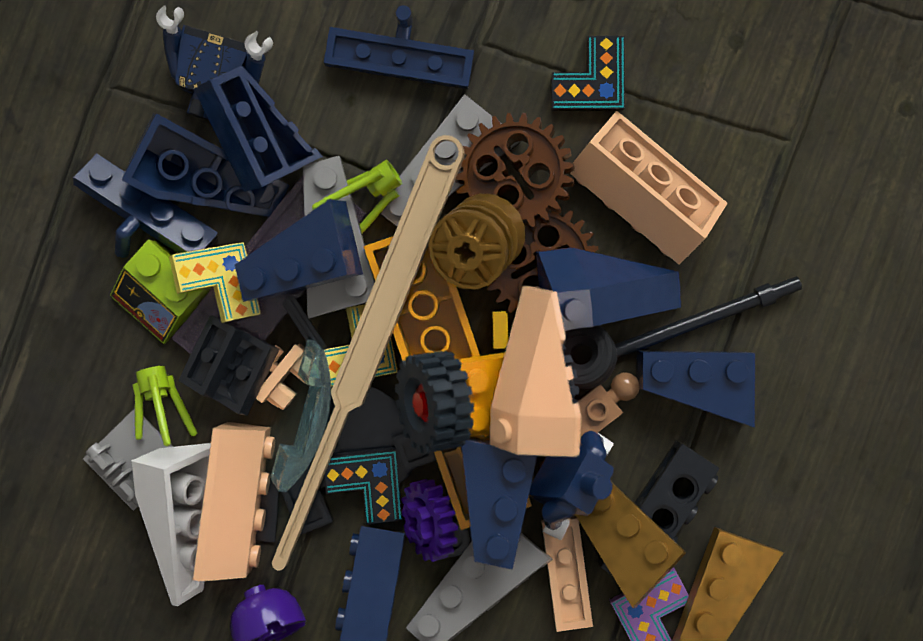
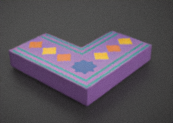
(644, 621)

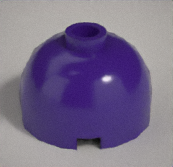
(266, 615)

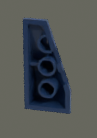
(189, 169)
(605, 288)

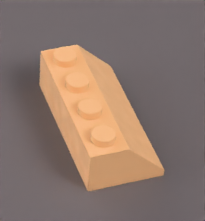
(648, 188)
(233, 501)

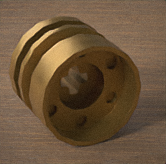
(477, 241)

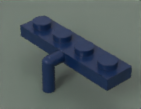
(399, 55)
(153, 215)

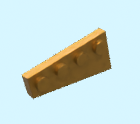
(630, 545)
(724, 586)

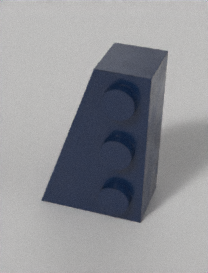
(252, 130)
(703, 379)

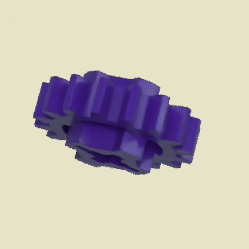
(429, 520)

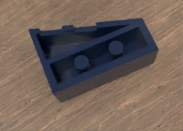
(303, 256)
(497, 499)

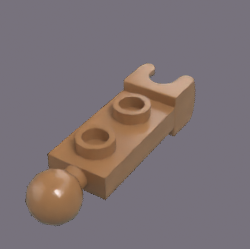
(599, 406)

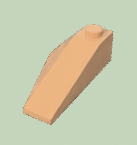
(532, 396)

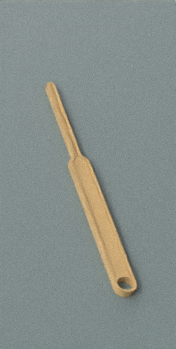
(376, 324)

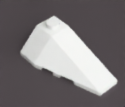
(170, 498)

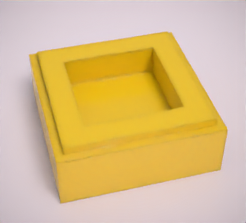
(500, 329)

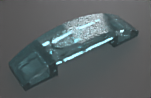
(293, 460)

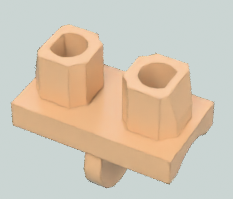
(273, 388)

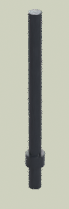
(762, 296)

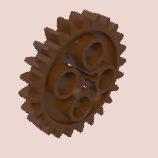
(541, 154)
(566, 234)

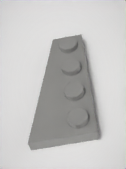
(458, 124)
(320, 181)
(471, 590)

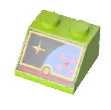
(150, 293)

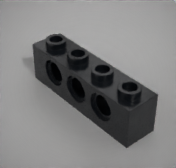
(658, 492)

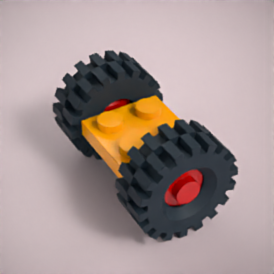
(450, 398)

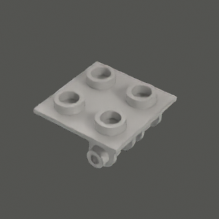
(114, 454)

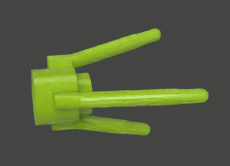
(380, 181)
(154, 385)

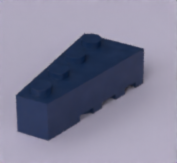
(370, 585)

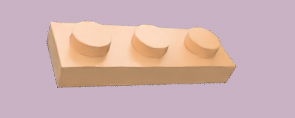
(568, 579)

